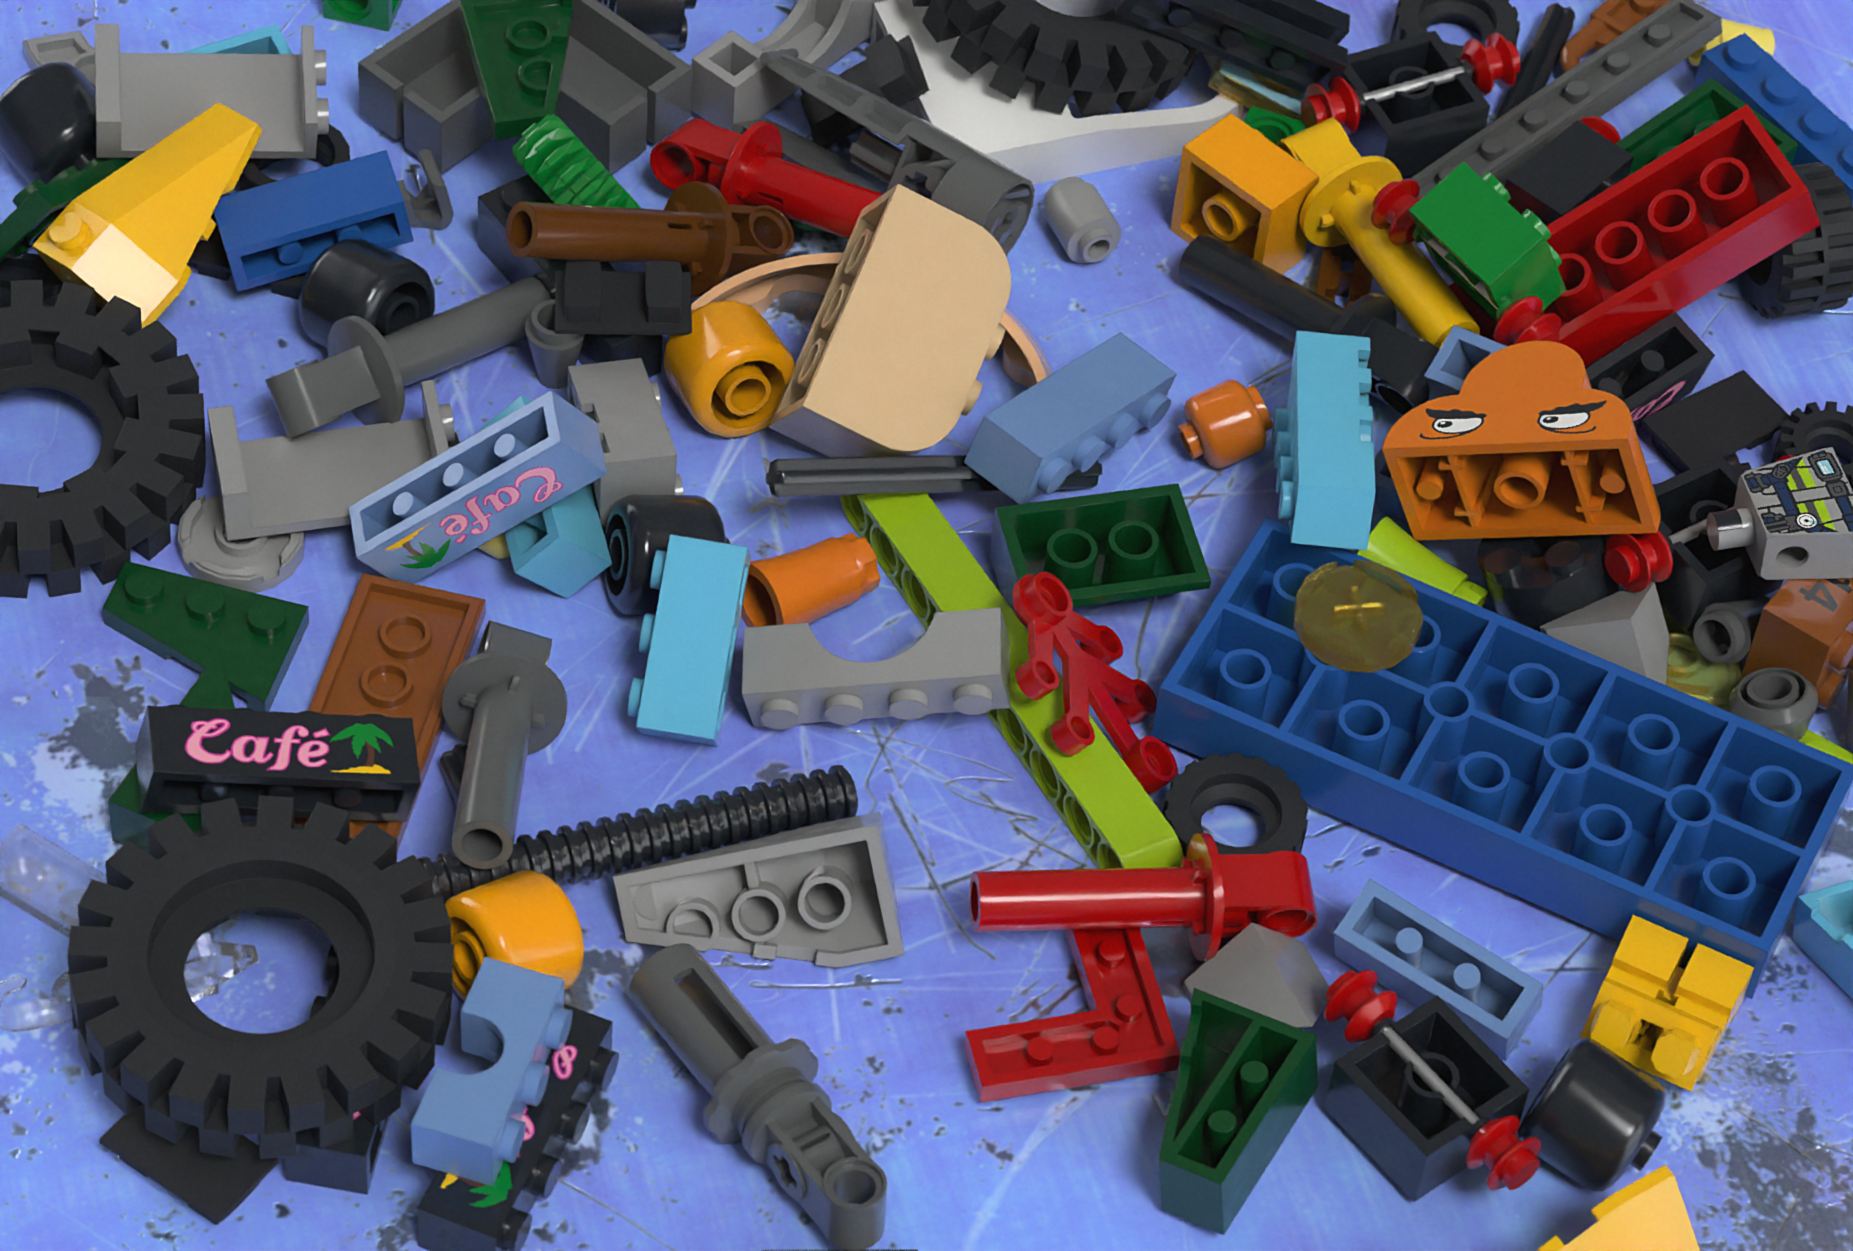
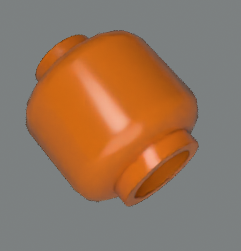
(1225, 424)

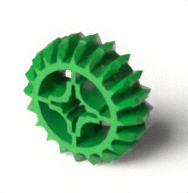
(567, 168)

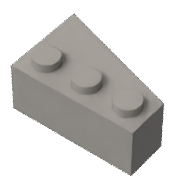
(631, 431)

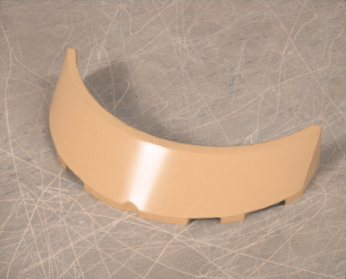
(813, 273)

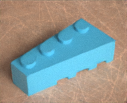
(1326, 443)

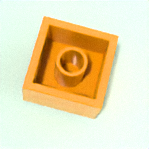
(1243, 194)

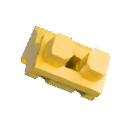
(1664, 1014)

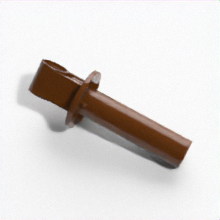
(693, 229)

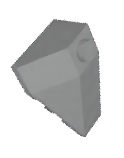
(788, 895)

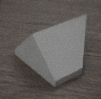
(1621, 629)
(1265, 975)

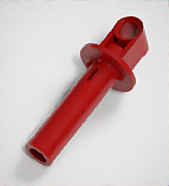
(752, 173)
(1207, 895)

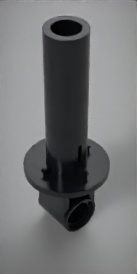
(1287, 307)

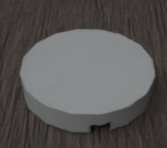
(242, 563)

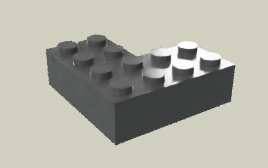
(611, 95)

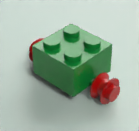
(1481, 247)

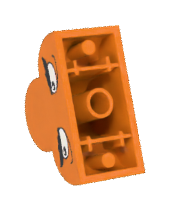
(1522, 454)

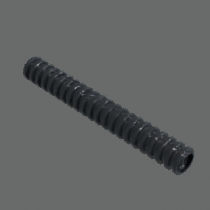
(663, 833)

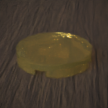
(1358, 616)

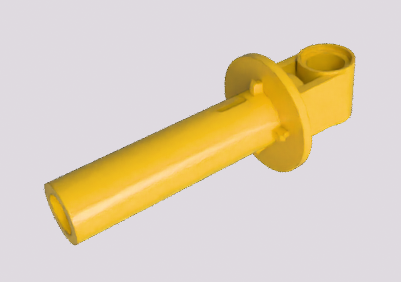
(1341, 212)

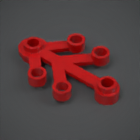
(1046, 610)

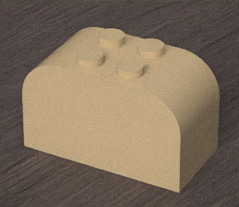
(898, 333)

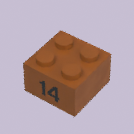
(1808, 631)

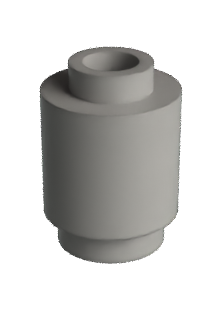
(1081, 220)

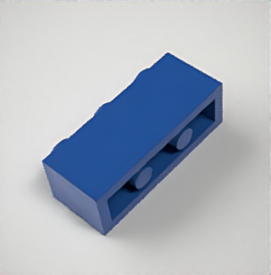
(290, 222)

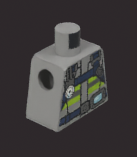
(1791, 518)

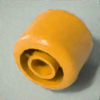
(728, 369)
(518, 922)

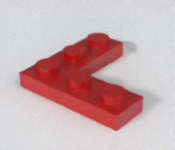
(1116, 1040)

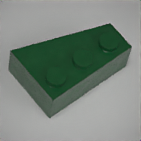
(1231, 1107)

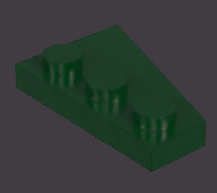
(42, 203)
(209, 623)

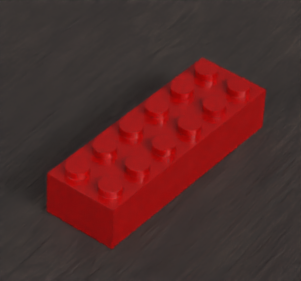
(1670, 235)

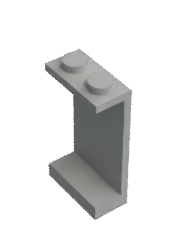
(154, 94)
(318, 475)

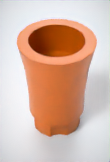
(809, 582)

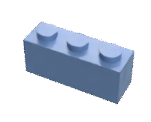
(1429, 959)

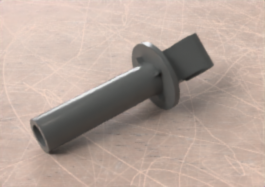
(370, 370)
(503, 709)

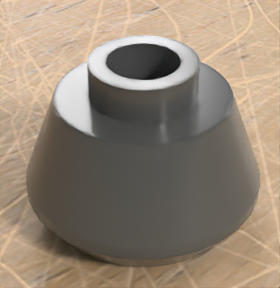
(1776, 700)

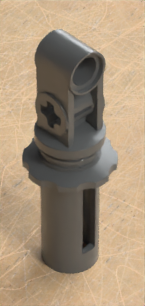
(764, 1096)

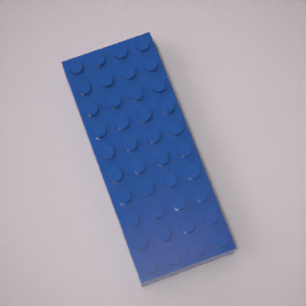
(1516, 760)

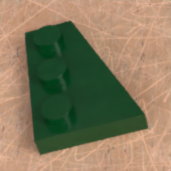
(518, 58)

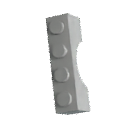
(737, 88)
(951, 668)

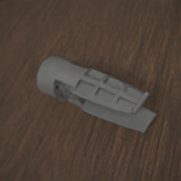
(960, 181)

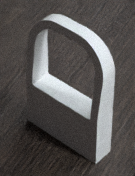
(1028, 138)

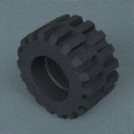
(1817, 267)

